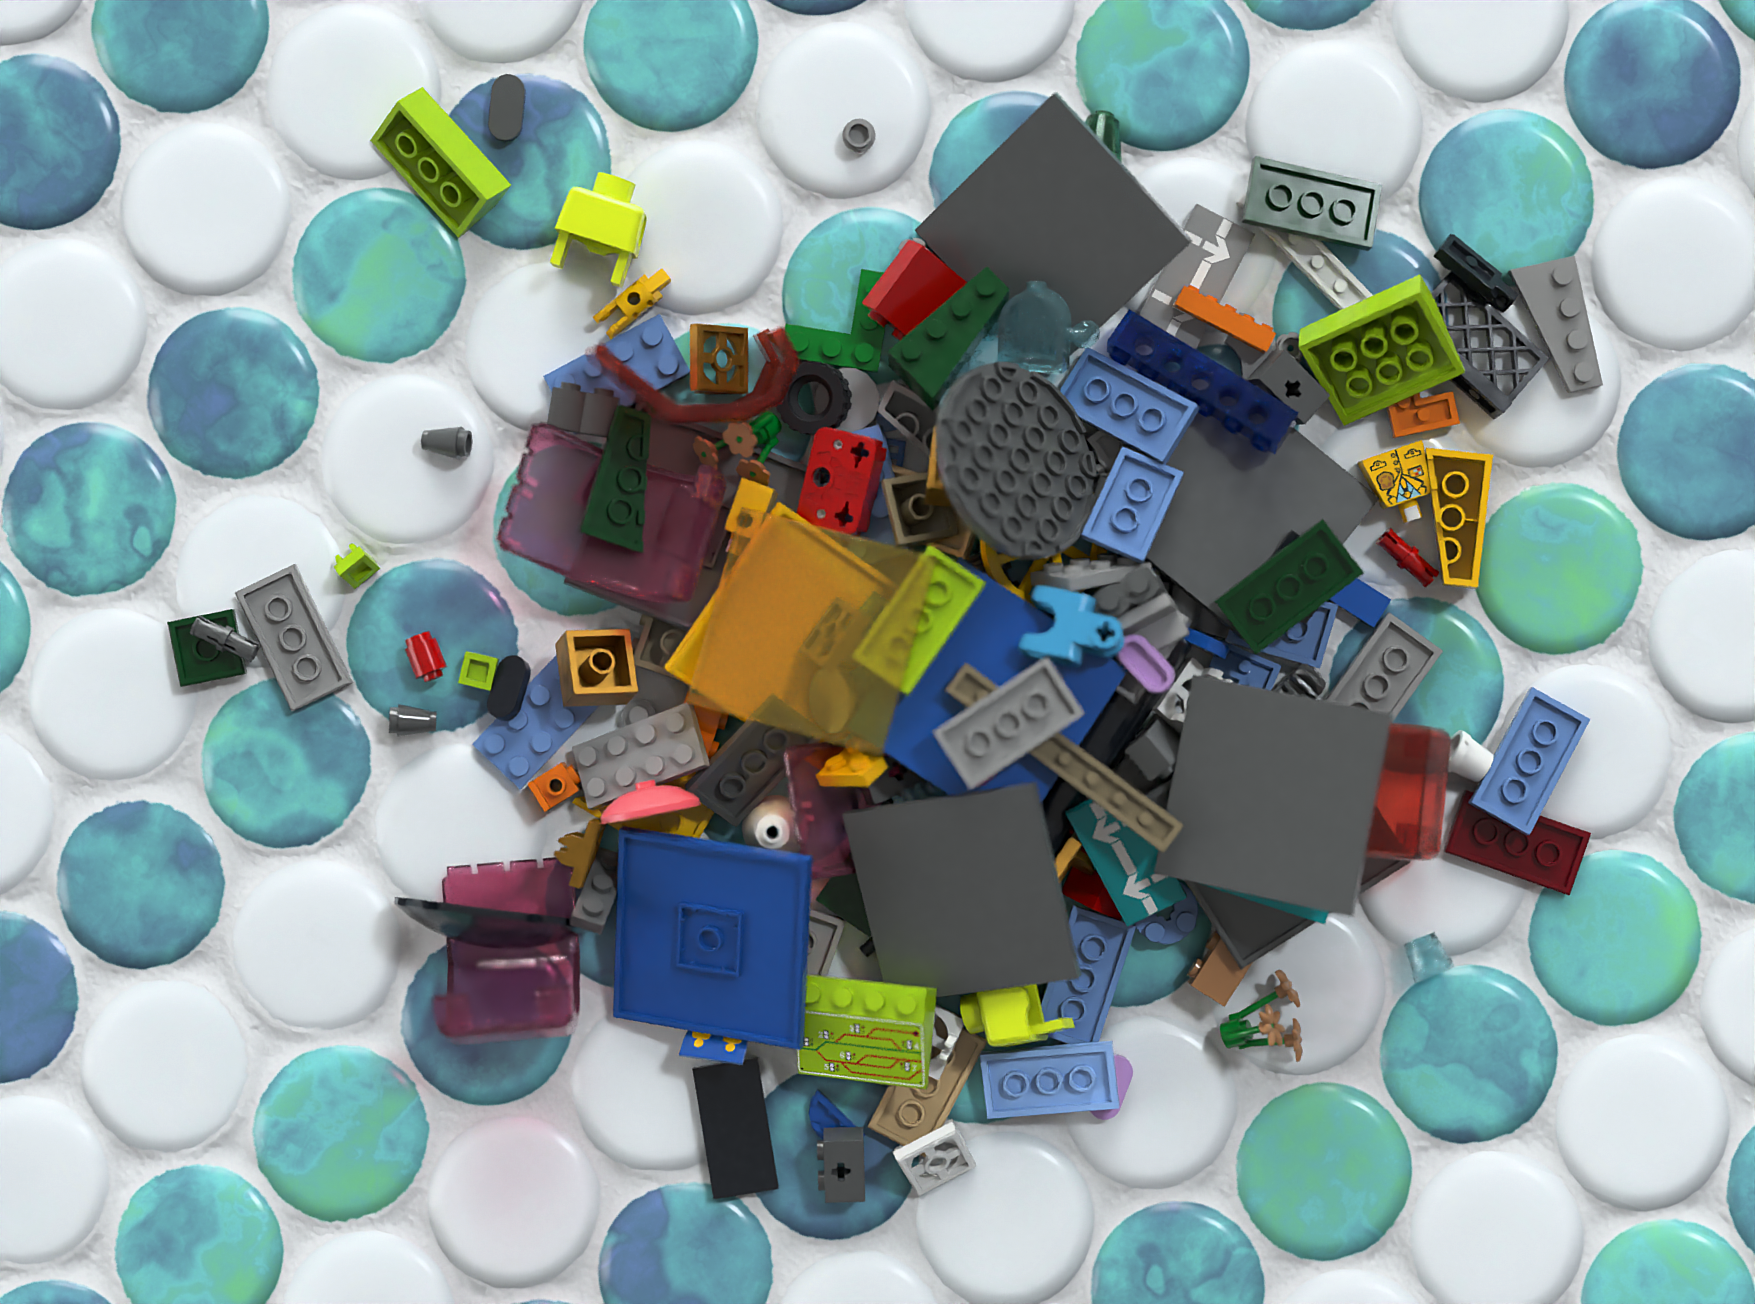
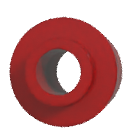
(425, 656)

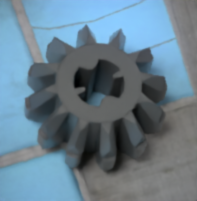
(1303, 680)

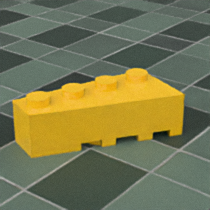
(1459, 512)

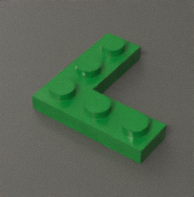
(853, 350)

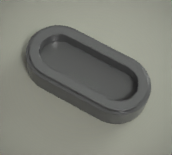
(507, 107)

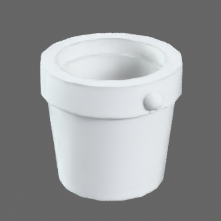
(1468, 757)

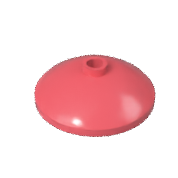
(648, 800)

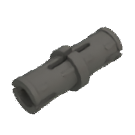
(225, 638)

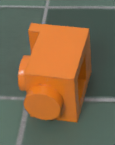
(542, 790)

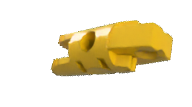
(646, 289)

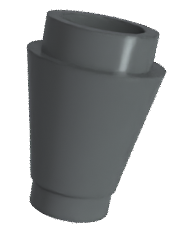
(449, 442)
(411, 720)

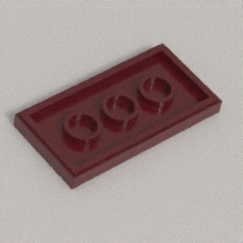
(1544, 857)

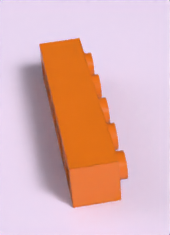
(1225, 318)

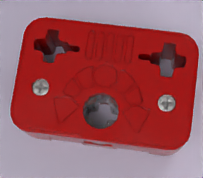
(851, 483)

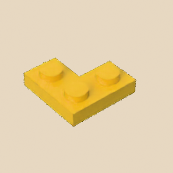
(851, 768)

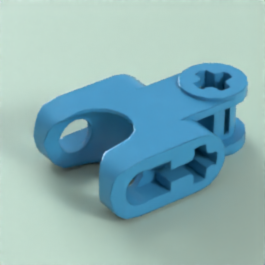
(1075, 629)

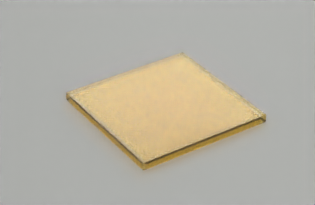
(812, 630)

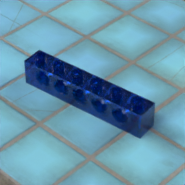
(1194, 365)

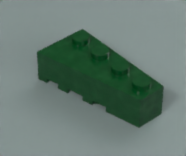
(947, 339)

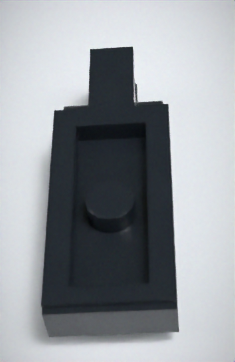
(1476, 272)

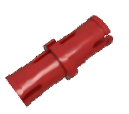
(1407, 557)

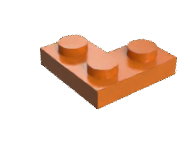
(1422, 414)

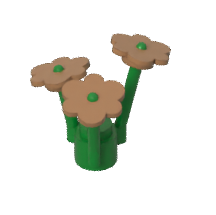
(742, 439)

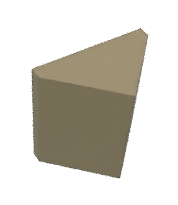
(910, 518)

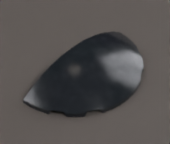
(488, 926)

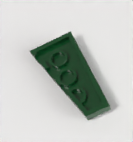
(618, 490)

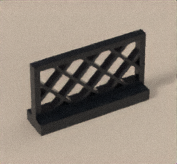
(1473, 382)

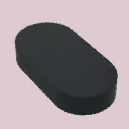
(508, 688)

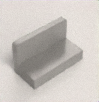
(1156, 621)

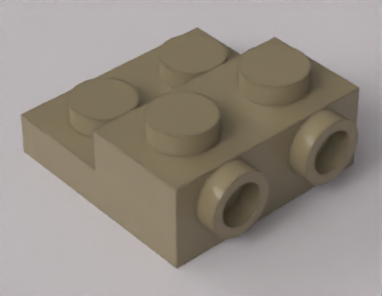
(656, 645)

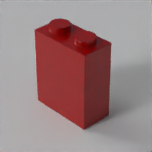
(911, 289)

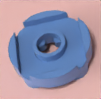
(1175, 928)

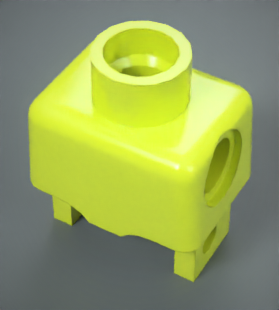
(602, 222)
(1009, 1016)

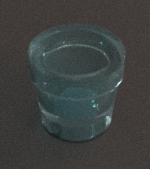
(1427, 957)

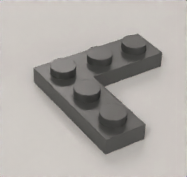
(597, 893)

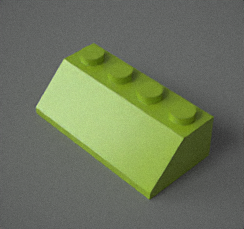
(440, 161)

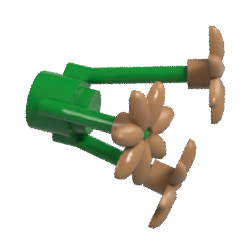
(1240, 1032)

